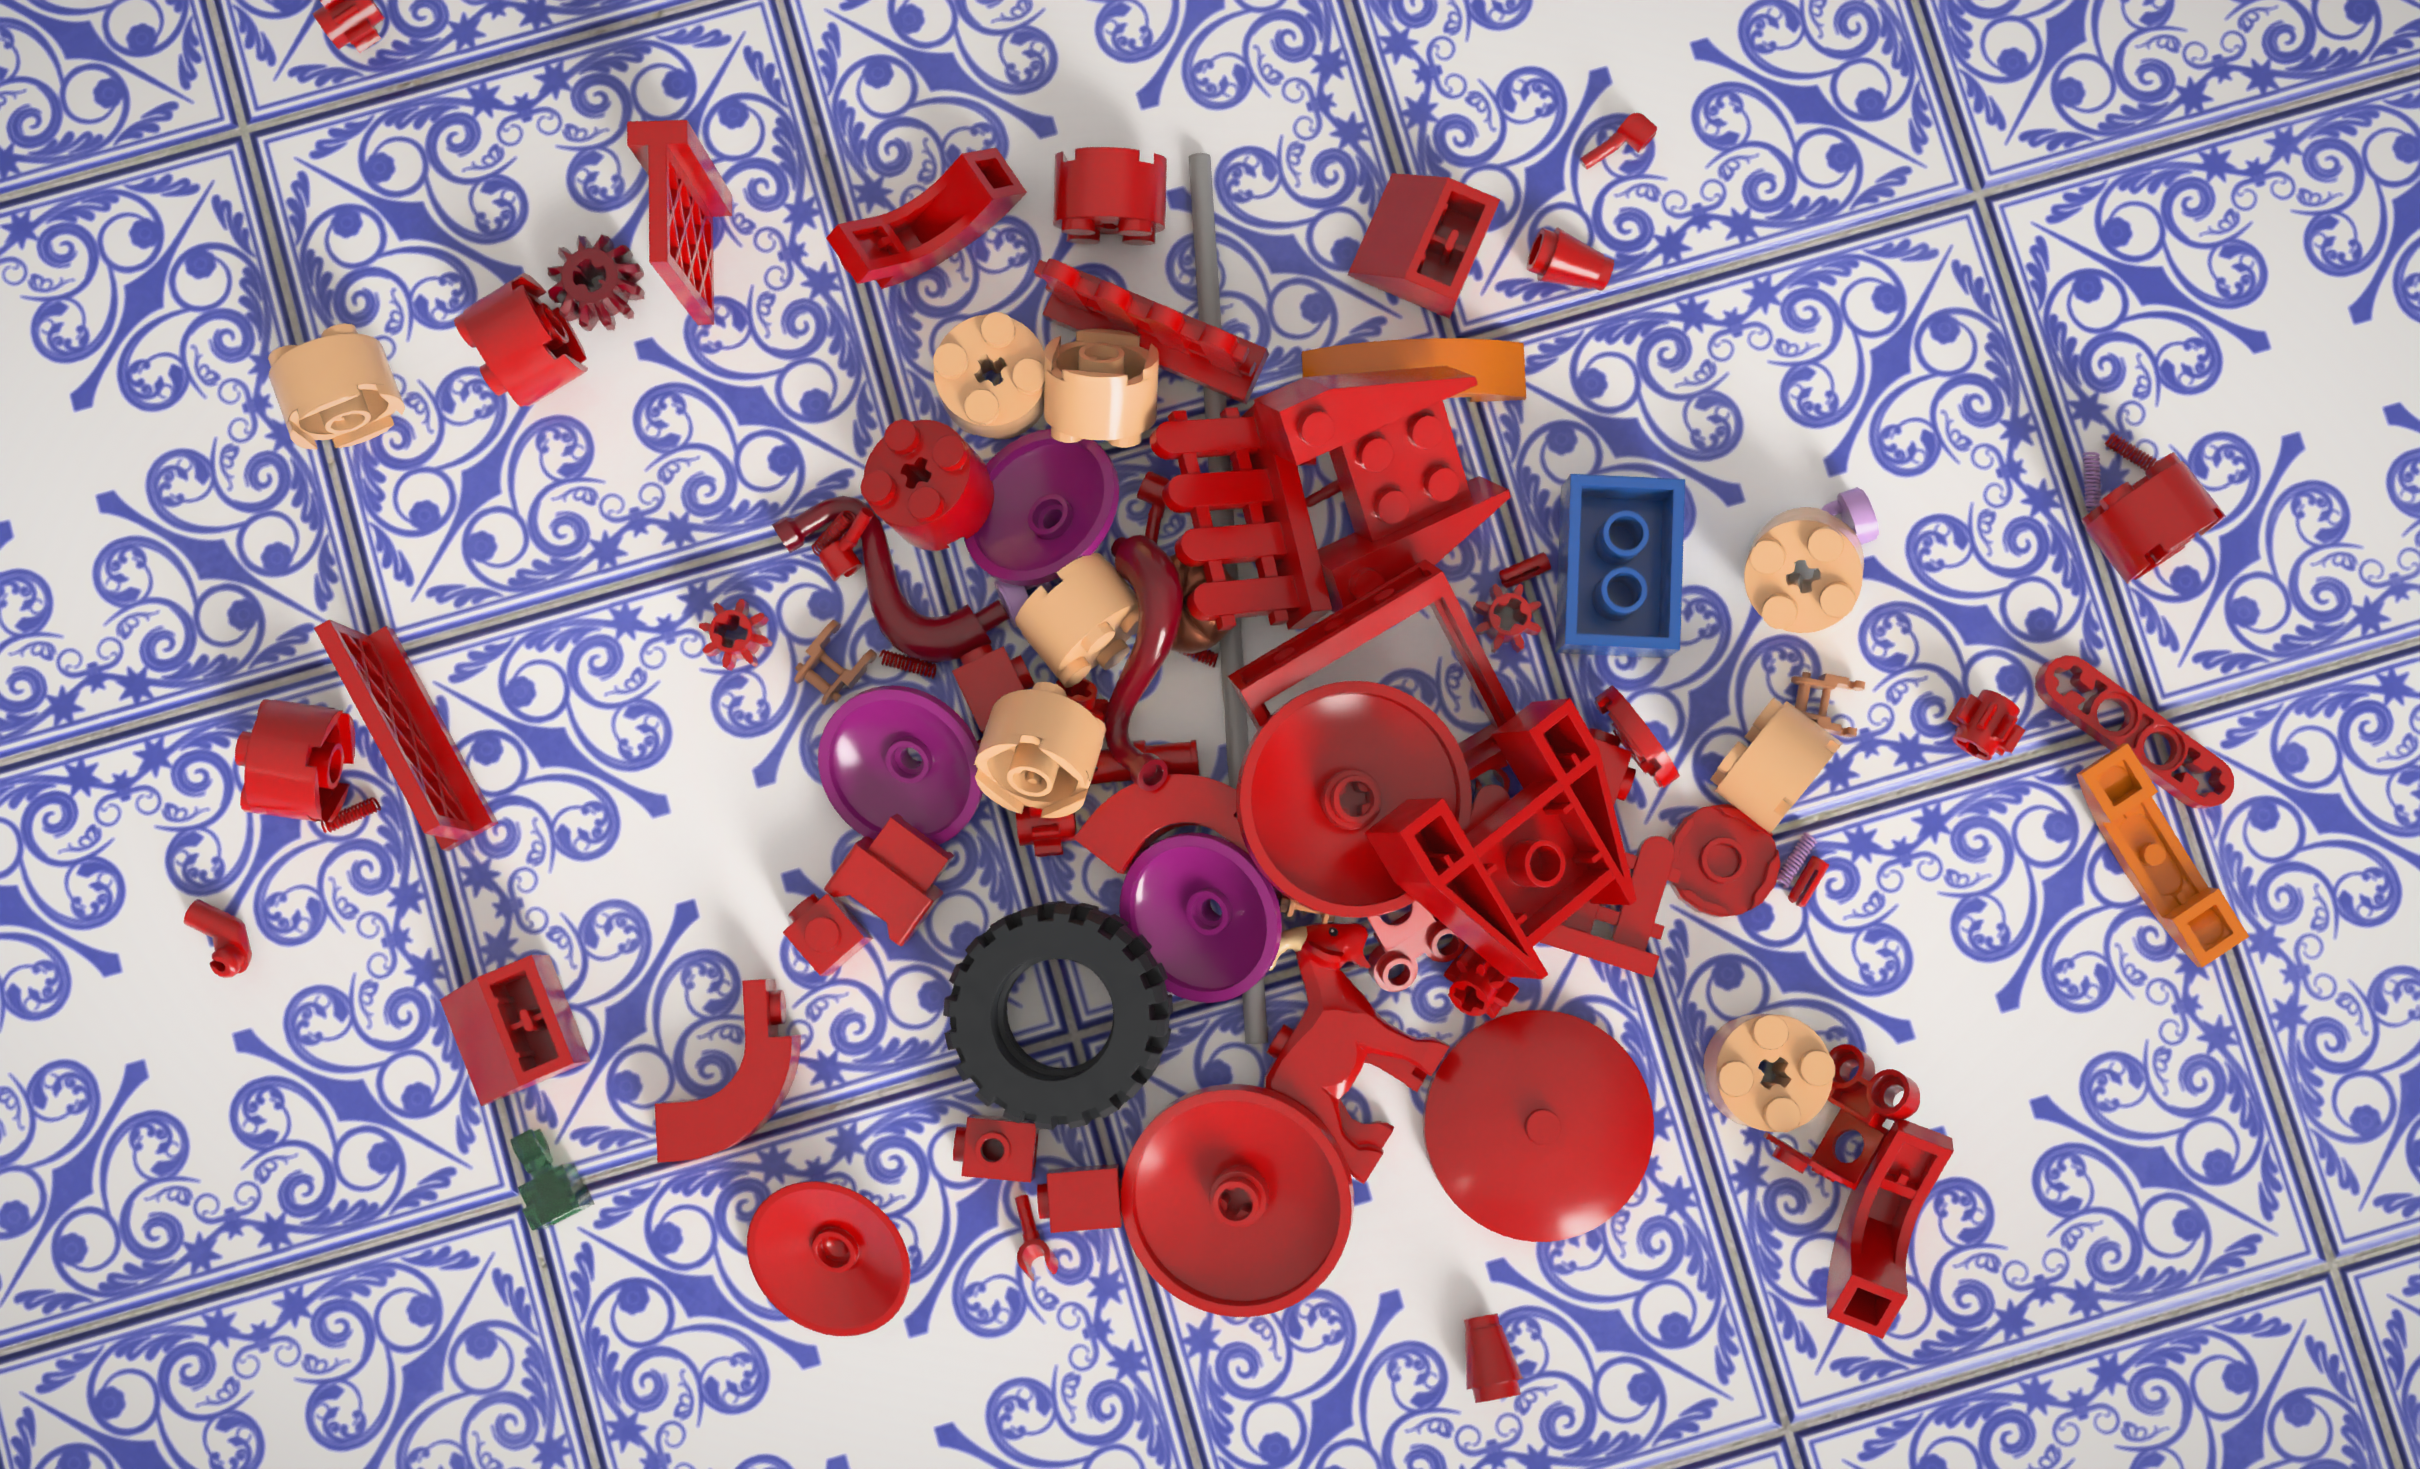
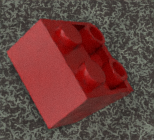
(1424, 240)
(514, 1028)

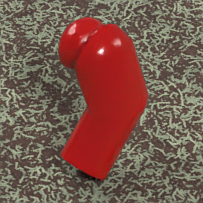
(229, 937)

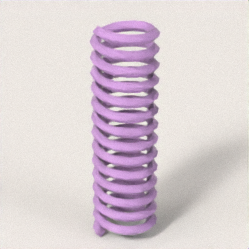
(2090, 492)
(1788, 880)

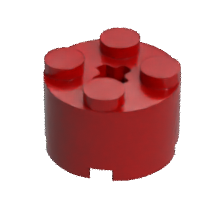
(1109, 194)
(522, 342)
(927, 484)
(2152, 518)
(296, 761)

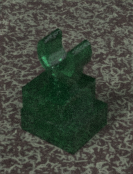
(553, 1191)

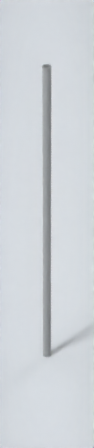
(1231, 644)

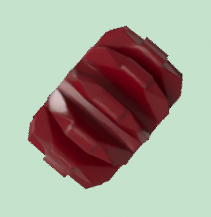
(577, 274)

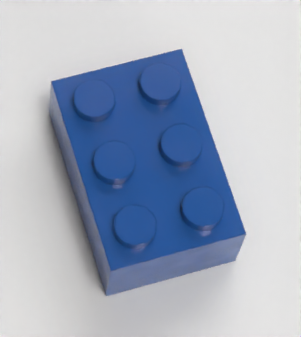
(1620, 566)

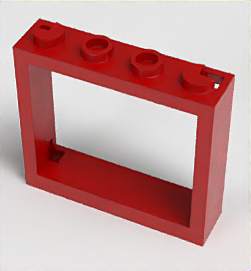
(1363, 621)

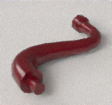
(1160, 612)
(906, 629)

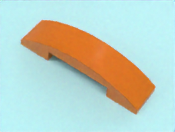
(1494, 363)
(2154, 858)

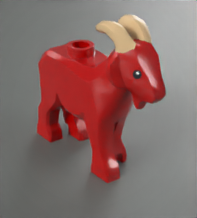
(1337, 1036)

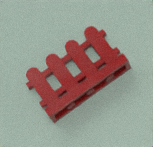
(1183, 343)
(1275, 513)
(1632, 923)

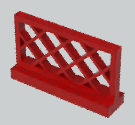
(682, 204)
(408, 732)

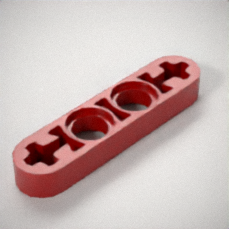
(2137, 726)

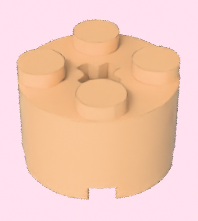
(986, 345)
(1100, 387)
(335, 388)
(1784, 596)
(1081, 619)
(1039, 751)
(1777, 766)
(1800, 1068)

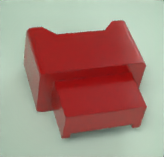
(893, 877)

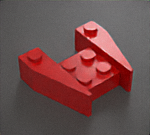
(1392, 466)
(1526, 860)

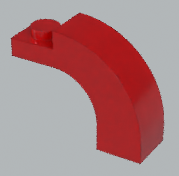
(933, 225)
(1137, 818)
(750, 1099)
(1876, 1227)

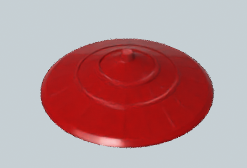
(828, 1258)

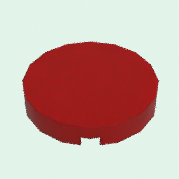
(1637, 737)
(1724, 861)

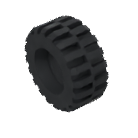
(999, 1063)

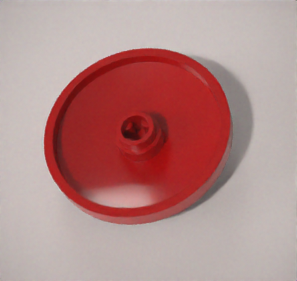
(1331, 772)
(1538, 1125)
(1237, 1200)

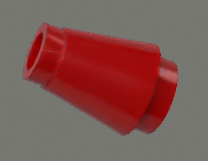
(1568, 261)
(1489, 1360)

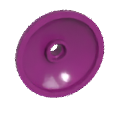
(1047, 508)
(874, 777)
(1169, 904)

